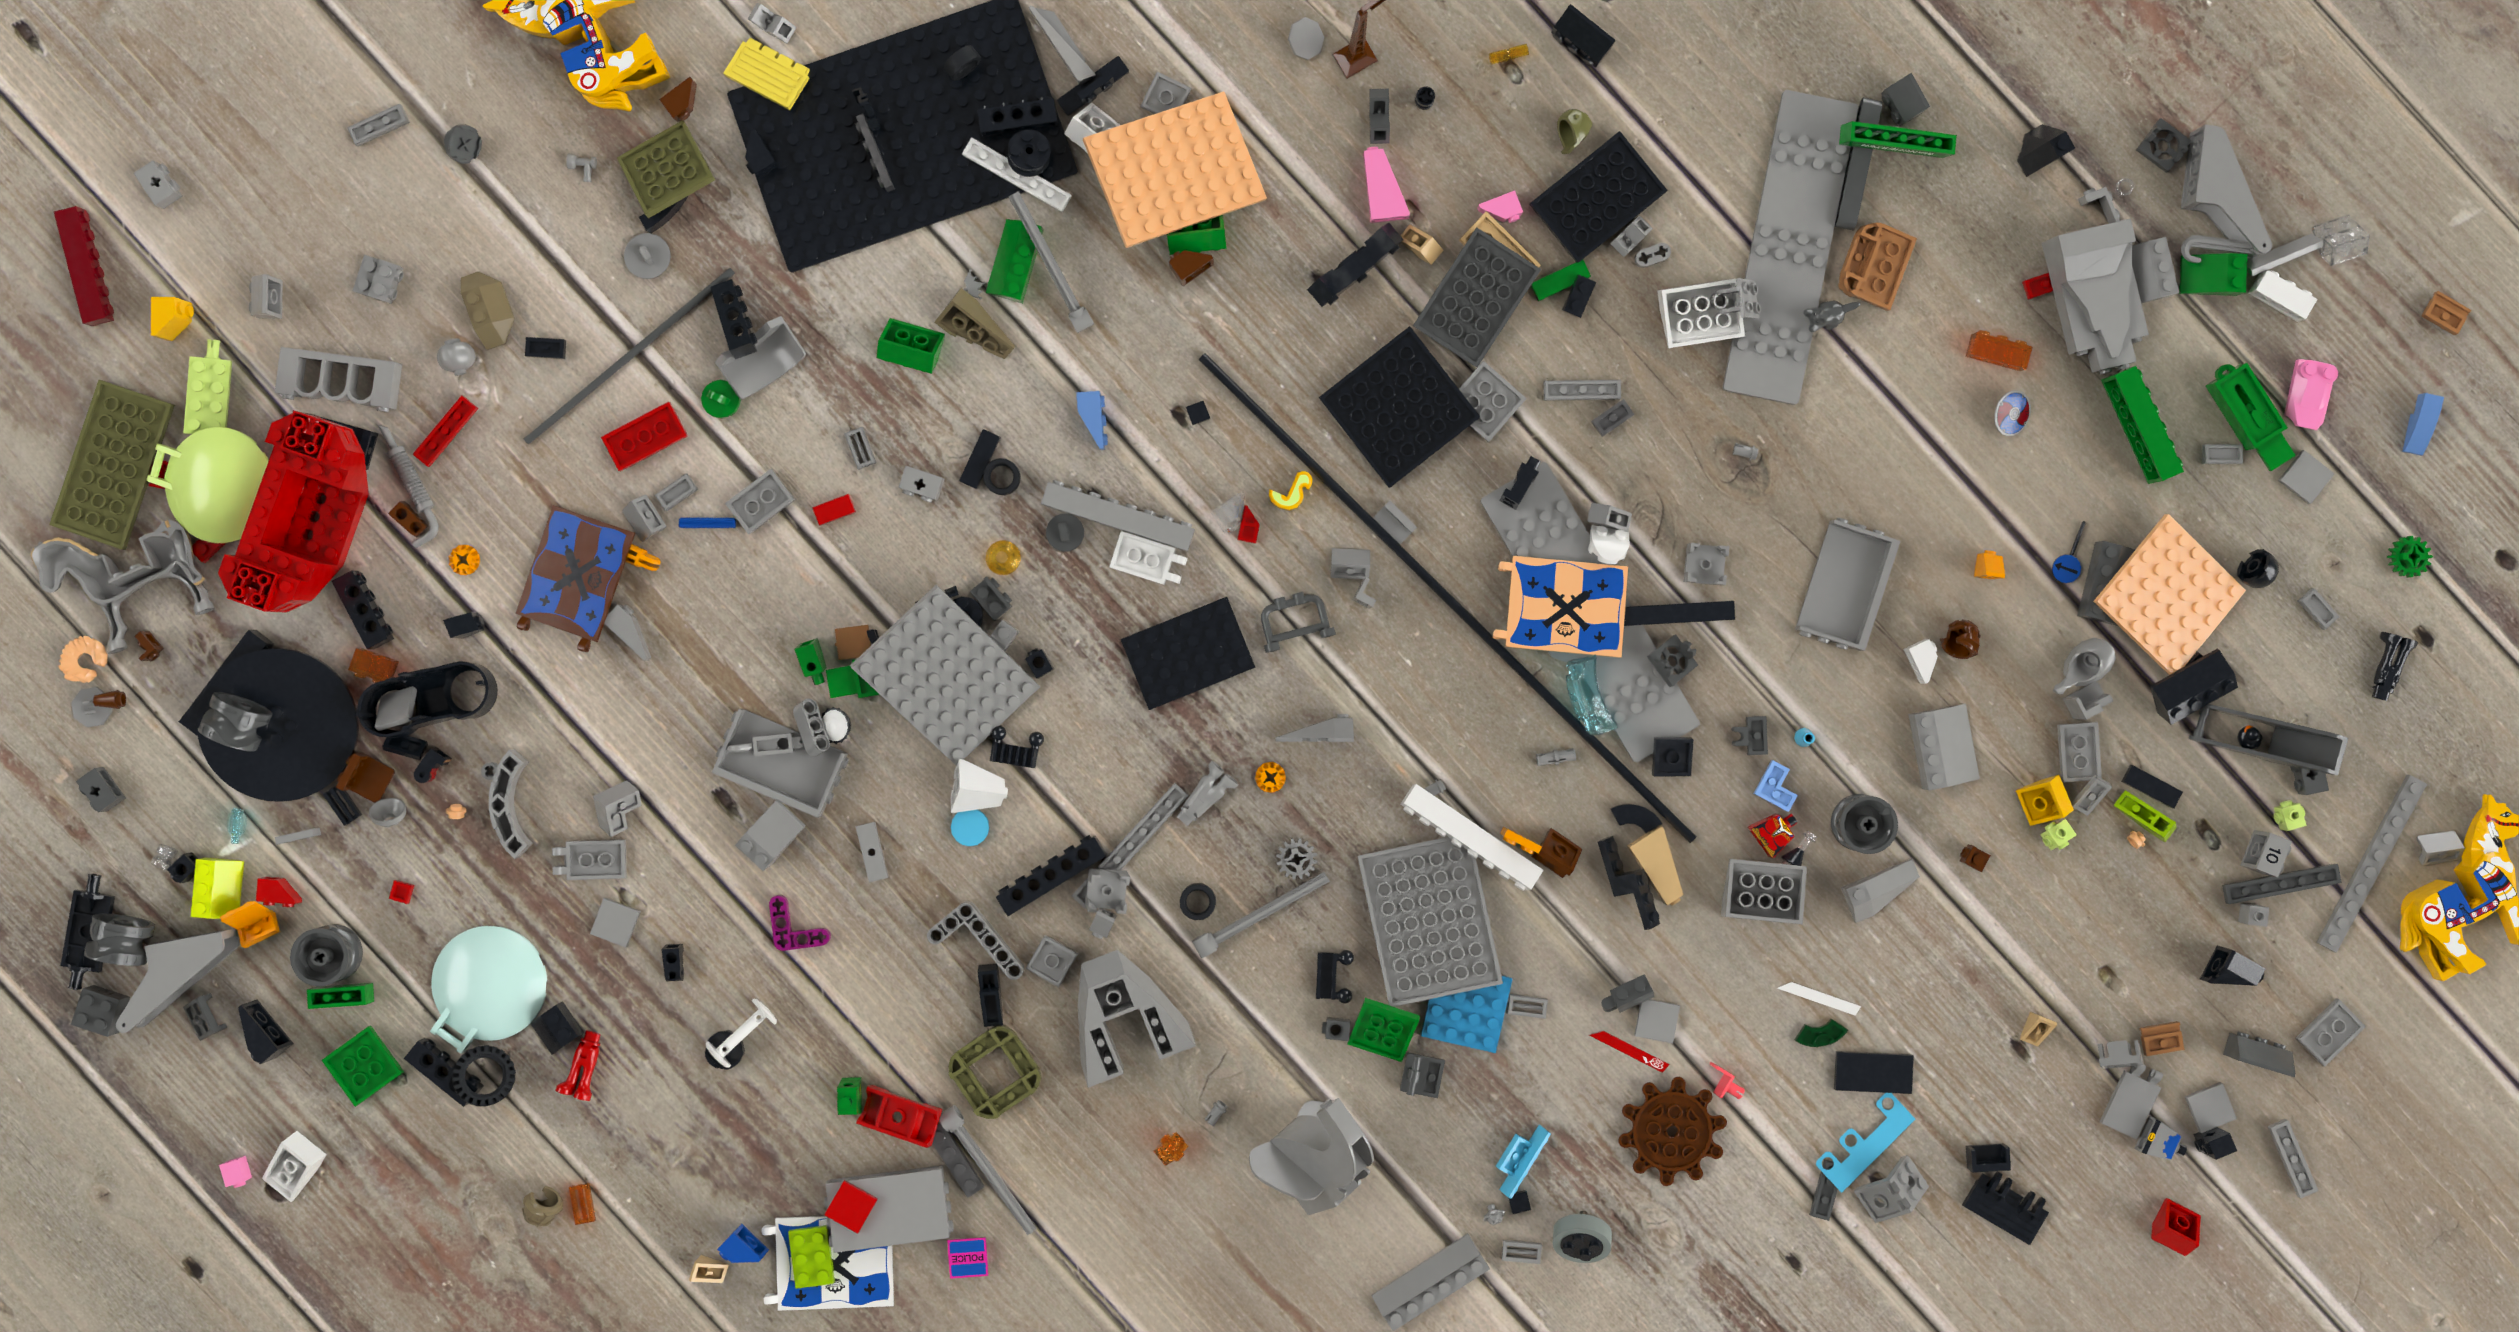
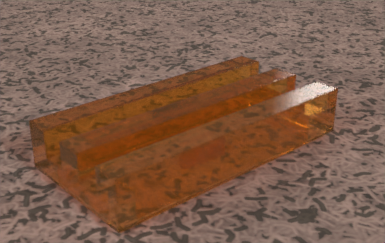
(580, 1187)

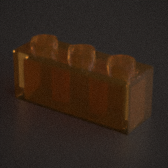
(1999, 350)

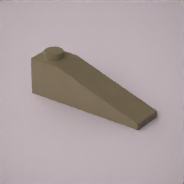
(969, 320)

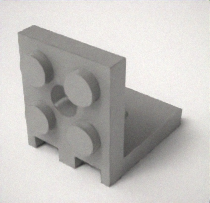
(1895, 1191)

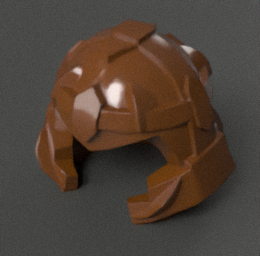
(1961, 639)

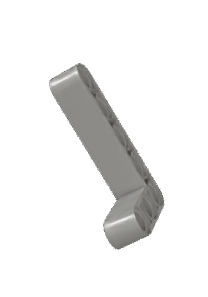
(980, 935)

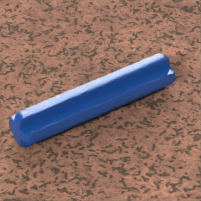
(707, 522)

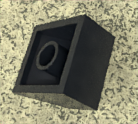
(557, 1027)

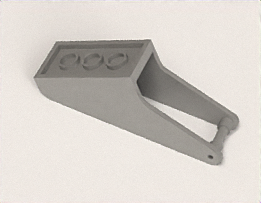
(172, 971)

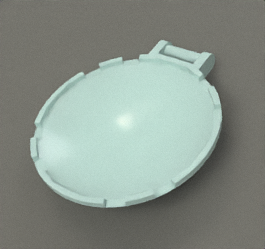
(487, 985)

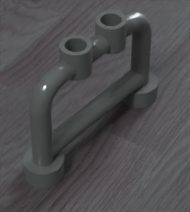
(1298, 599)

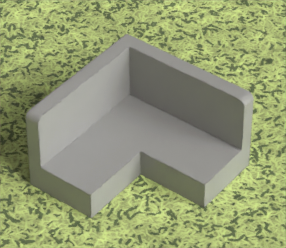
(2087, 701)
(613, 805)

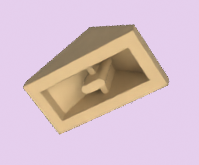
(2037, 1029)
(708, 1270)

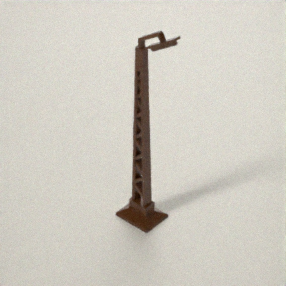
(1358, 53)

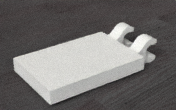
(1145, 558)

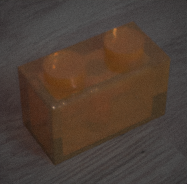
(372, 665)

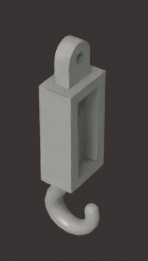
(768, 745)

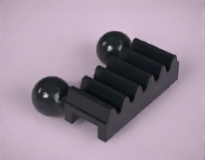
(1015, 754)
(1327, 976)

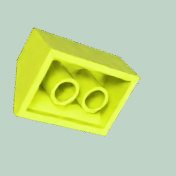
(216, 887)

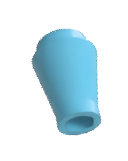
(1800, 737)

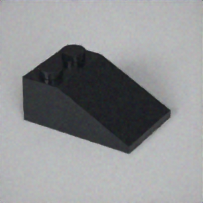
(262, 1034)

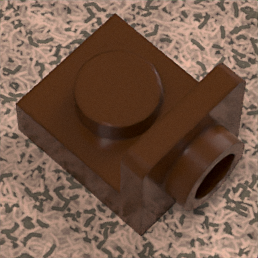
(150, 644)
(1974, 857)

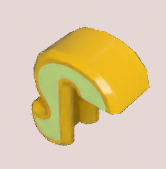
(1295, 495)

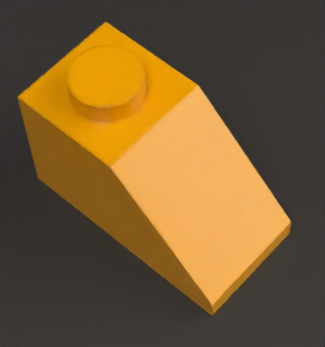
(1989, 566)

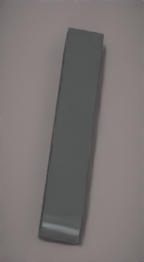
(1857, 170)

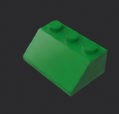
(1199, 237)
(910, 345)

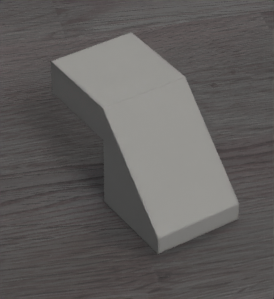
(772, 23)
(1631, 236)

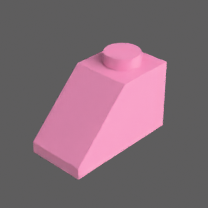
(1503, 207)

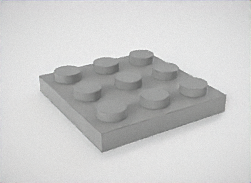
(1492, 399)

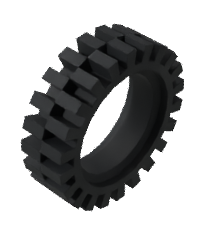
(483, 1099)

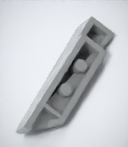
(1063, 44)

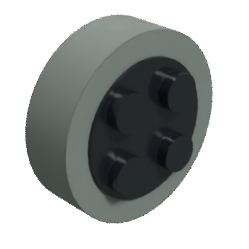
(1582, 1238)

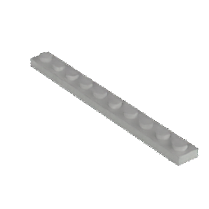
(2371, 863)

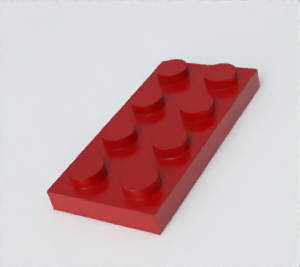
(644, 436)

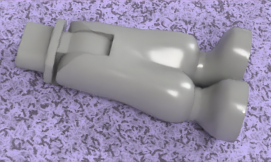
(1206, 794)

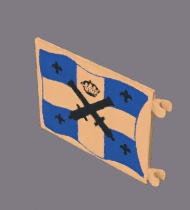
(1565, 606)

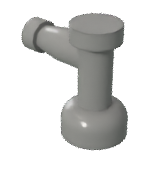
(589, 164)

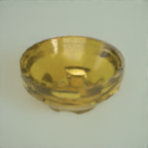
(1012, 561)

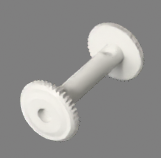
(740, 1033)

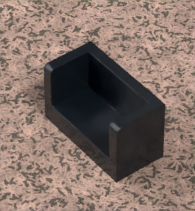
(1988, 1158)

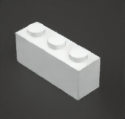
(2283, 295)

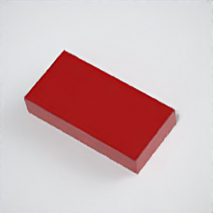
(834, 509)

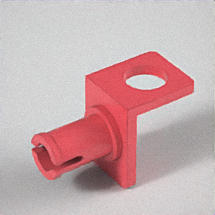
(1726, 1084)

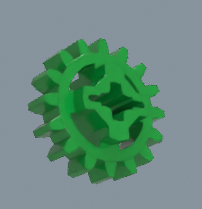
(2401, 560)

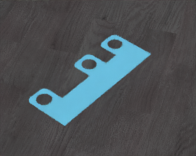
(1869, 1149)

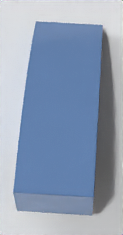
(2422, 423)

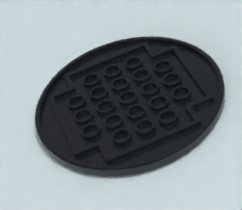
(308, 730)

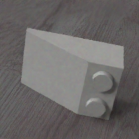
(770, 835)

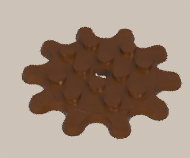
(1684, 1148)

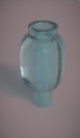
(236, 824)

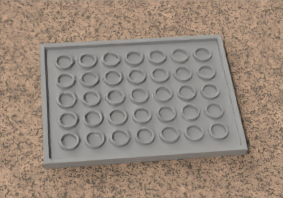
(945, 675)
(1429, 921)

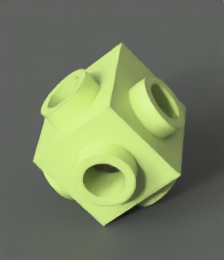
(2289, 815)
(2057, 835)

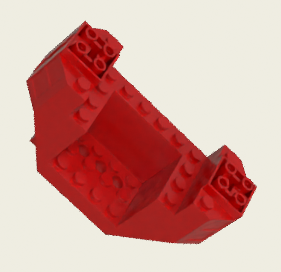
(275, 559)

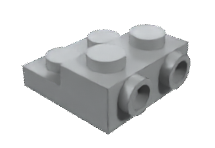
(378, 279)

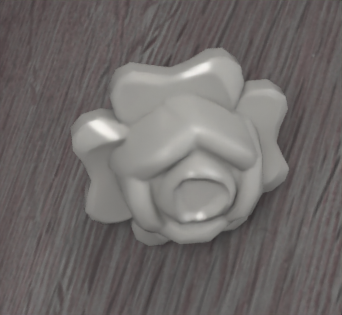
(1494, 1215)

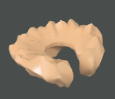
(71, 654)

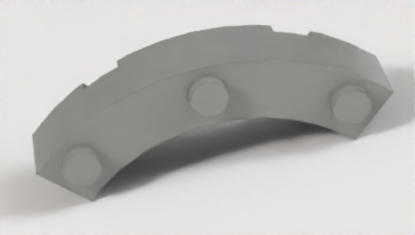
(502, 804)

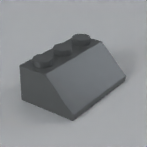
(2260, 1053)

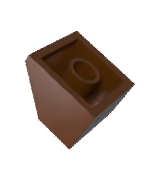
(1189, 265)

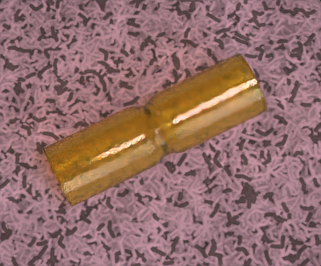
(1506, 54)

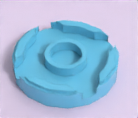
(970, 827)

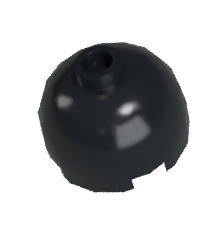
(2258, 569)

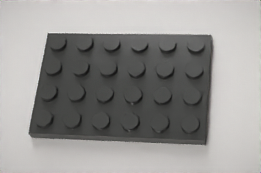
(1476, 297)

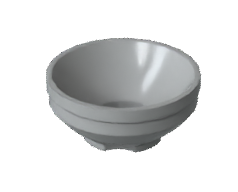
(387, 808)

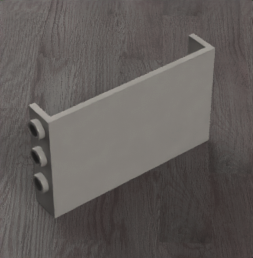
(1847, 585)
(789, 777)
(908, 1209)

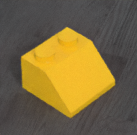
(169, 317)
(2044, 800)

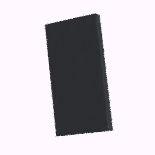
(1873, 1072)

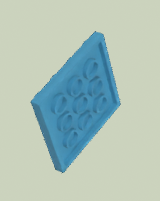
(1468, 1017)

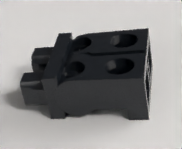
(1525, 476)

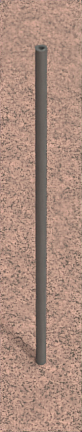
(627, 357)

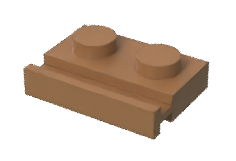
(2446, 313)
(2161, 1038)

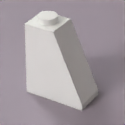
(976, 788)

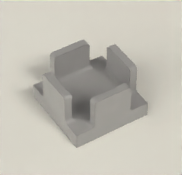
(2120, 1055)

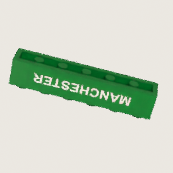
(1897, 139)

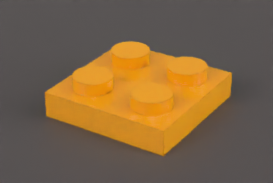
(1526, 844)

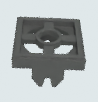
(2182, 140)
(1663, 666)
(205, 1016)

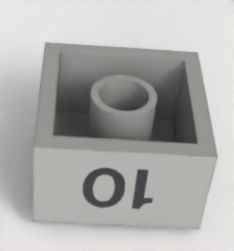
(2266, 853)

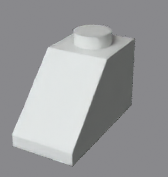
(1922, 659)

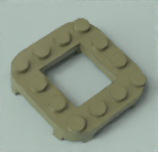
(971, 1087)

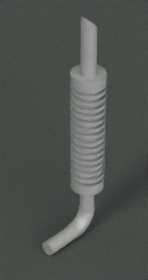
(412, 484)

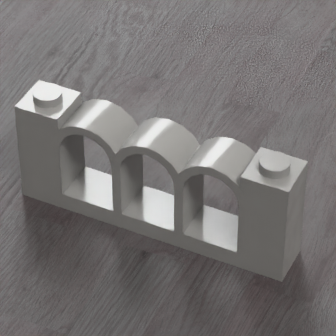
(292, 371)

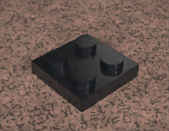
(1672, 756)

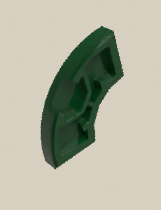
(1821, 1036)

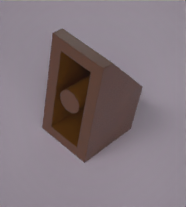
(680, 100)

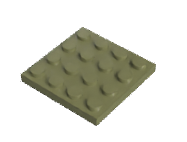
(666, 169)

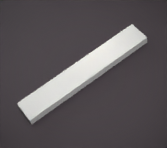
(999, 165)

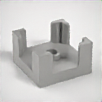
(1705, 564)
(1107, 890)

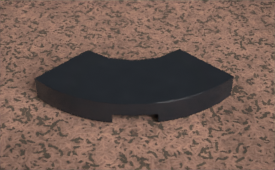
(1636, 815)

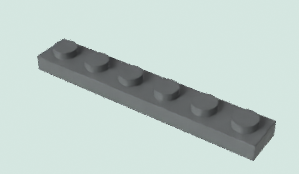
(2283, 884)

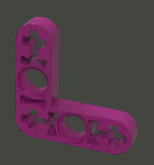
(791, 935)

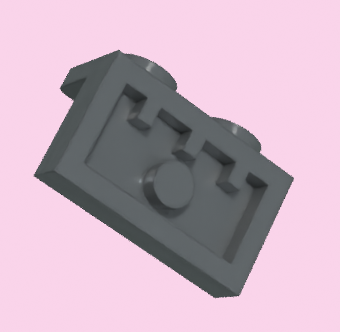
(991, 598)

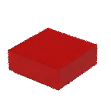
(401, 891)

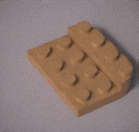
(1876, 264)

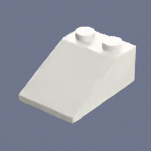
(293, 1165)

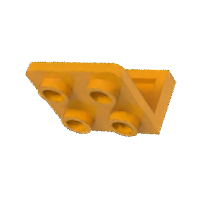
(252, 922)

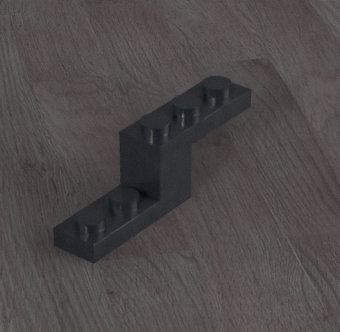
(1629, 882)

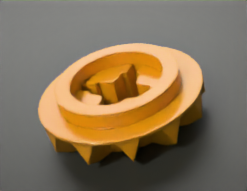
(472, 559)
(1270, 767)

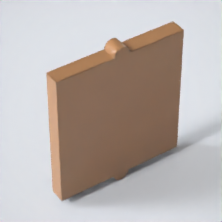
(852, 641)

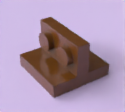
(1558, 853)

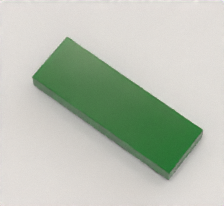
(1559, 280)

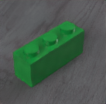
(340, 995)

